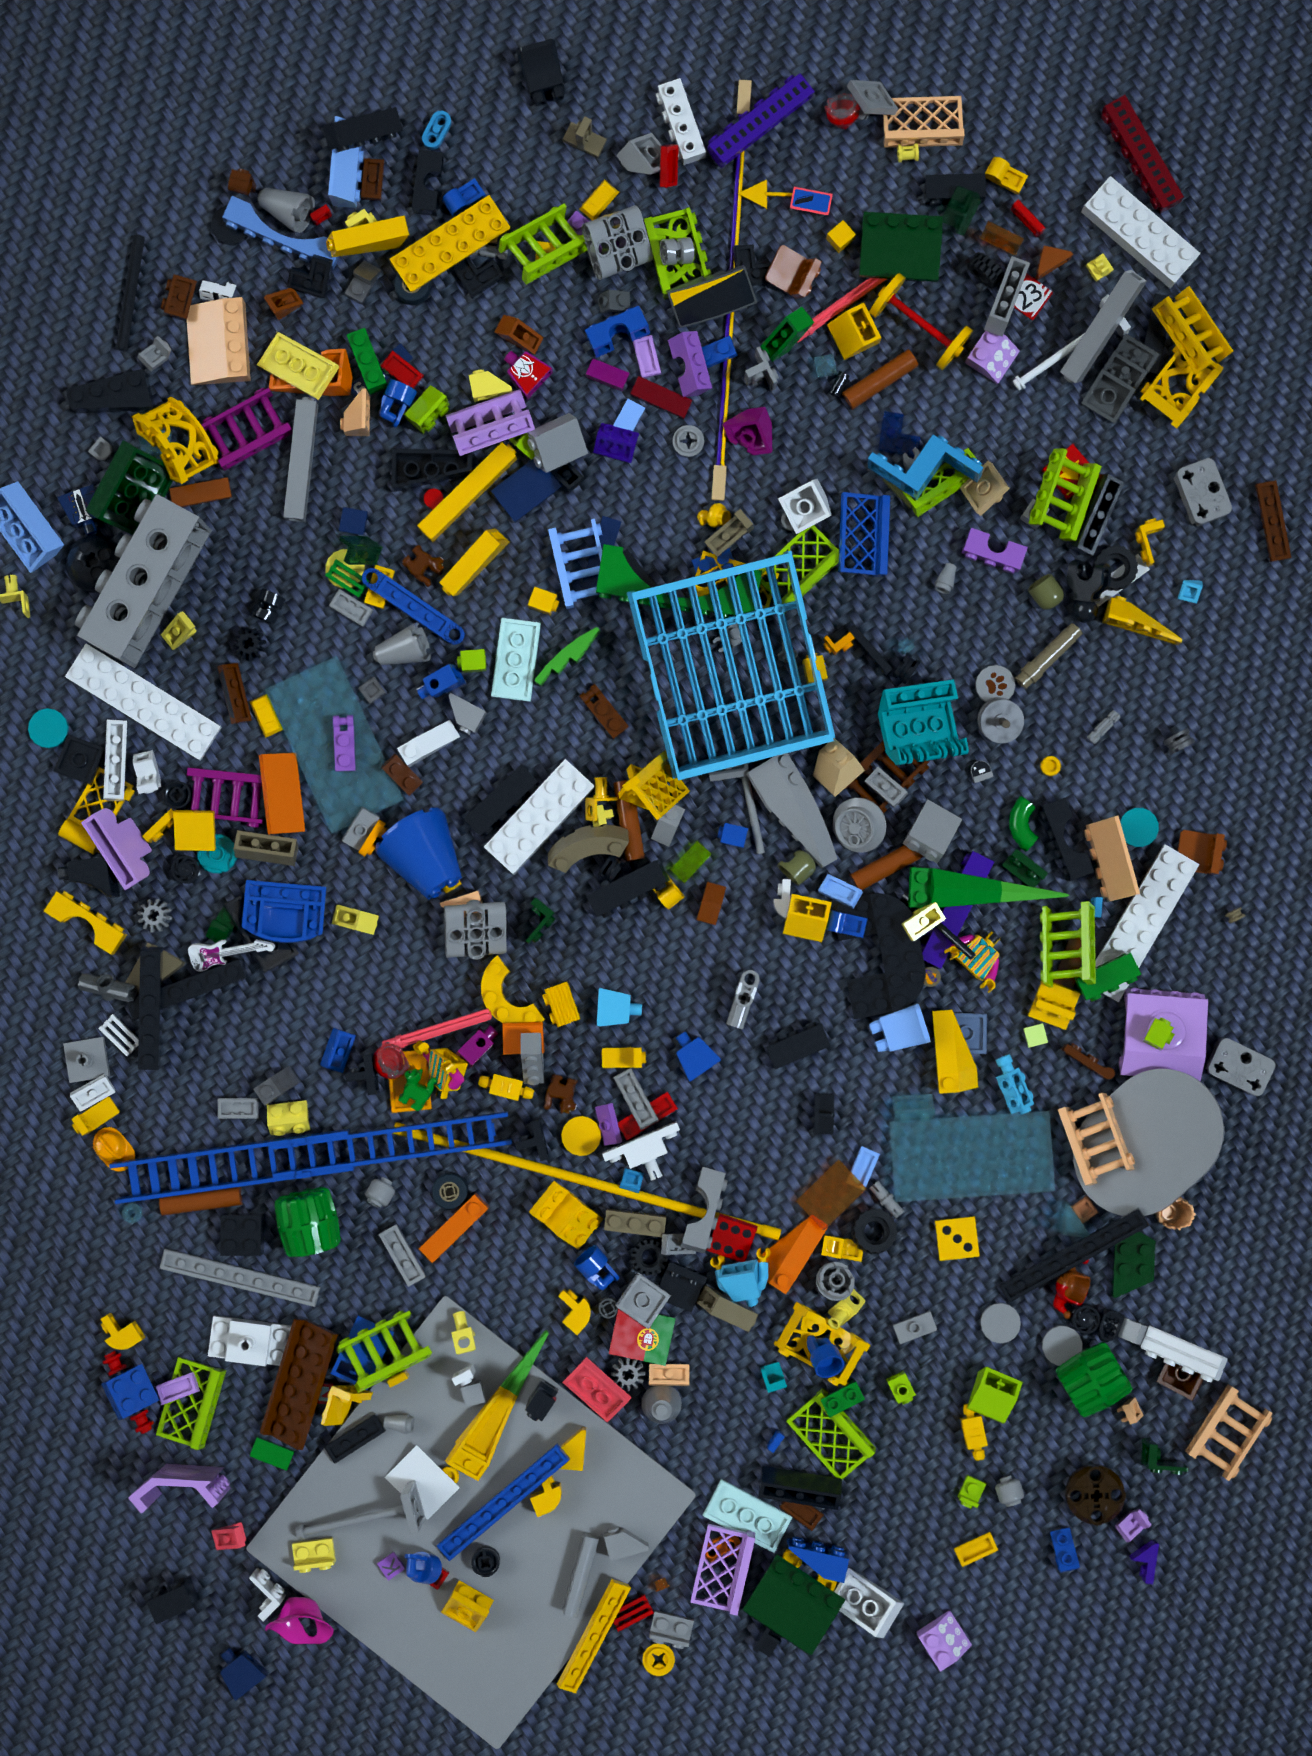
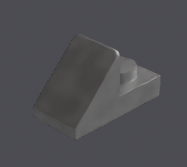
(362, 282)

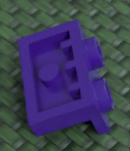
(616, 442)

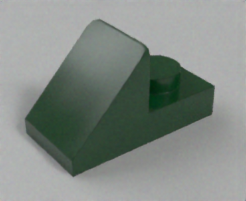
(221, 927)

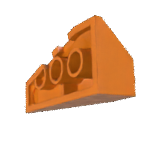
(338, 386)
(792, 1253)

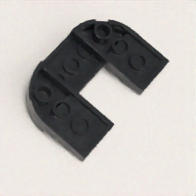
(901, 958)

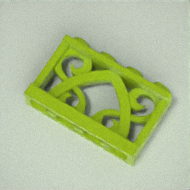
(655, 235)

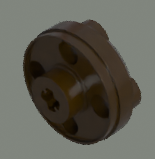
(1102, 1501)

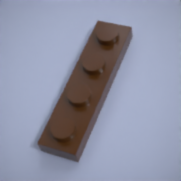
(1273, 521)

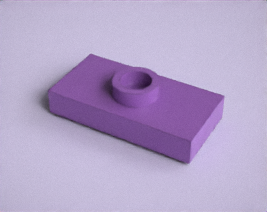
(608, 1124)

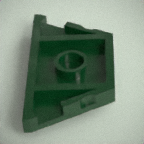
(1133, 1263)

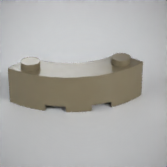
(587, 842)

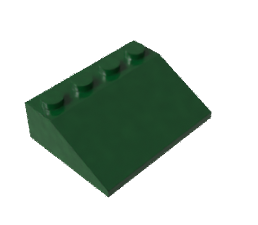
(900, 245)
(127, 482)
(793, 1605)

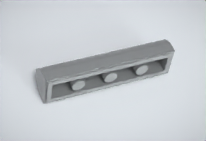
(580, 1575)

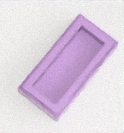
(647, 357)
(177, 1388)

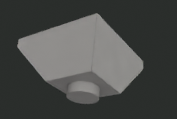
(641, 155)

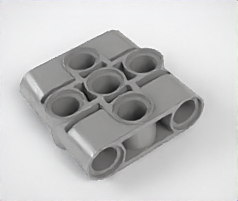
(600, 232)
(455, 920)

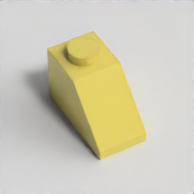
(487, 386)
(355, 919)

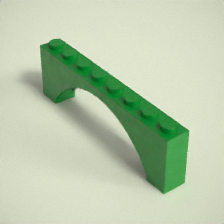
(618, 578)

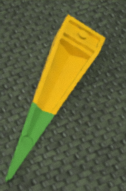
(479, 1440)

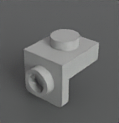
(155, 354)

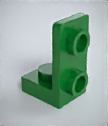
(842, 1398)

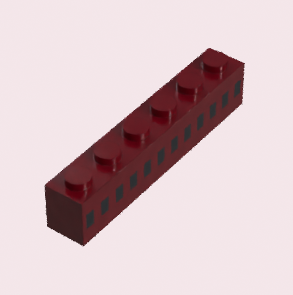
(1142, 154)

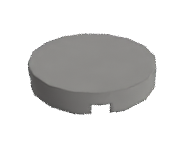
(1000, 1322)
(1061, 1344)

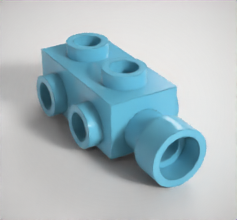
(1012, 1087)

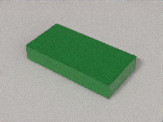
(272, 1453)

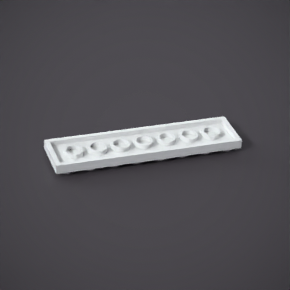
(143, 701)
(1148, 910)

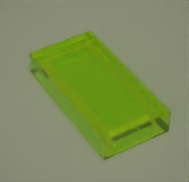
(690, 862)

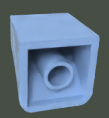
(901, 1029)

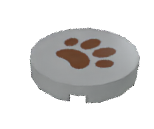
(994, 683)

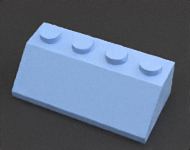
(345, 176)
(26, 528)

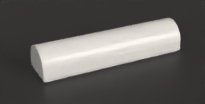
(115, 760)

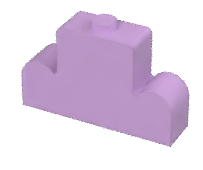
(119, 845)

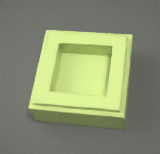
(1035, 1035)

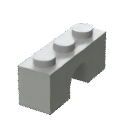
(532, 1058)

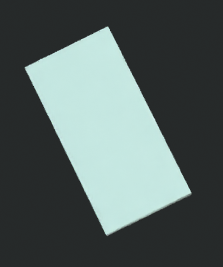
(516, 659)
(743, 1512)

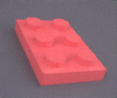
(596, 1389)

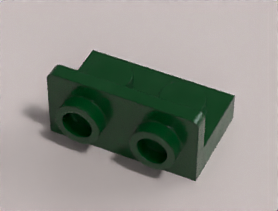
(1024, 868)

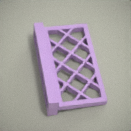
(740, 1573)

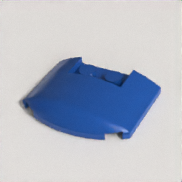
(283, 911)

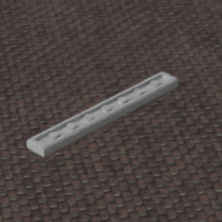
(240, 1277)

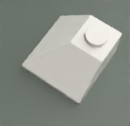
(806, 505)

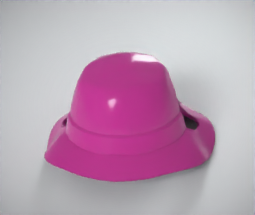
(290, 1627)

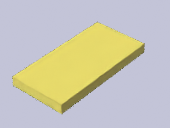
(298, 365)

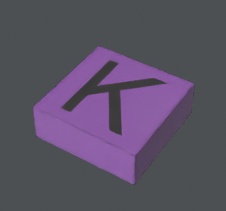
(391, 1565)

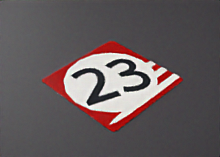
(1032, 297)

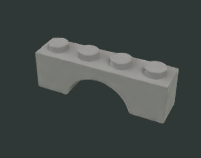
(698, 1234)

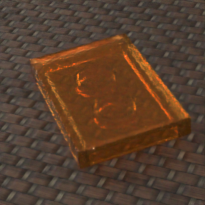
(831, 1195)

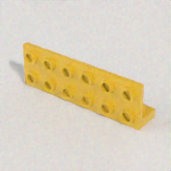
(450, 243)

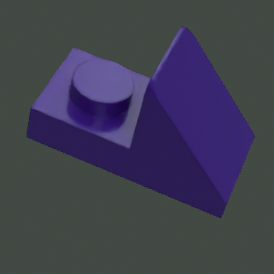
(1148, 1555)

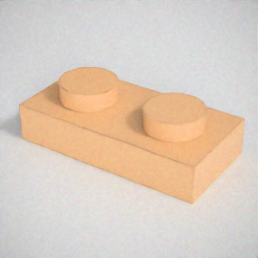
(669, 1375)

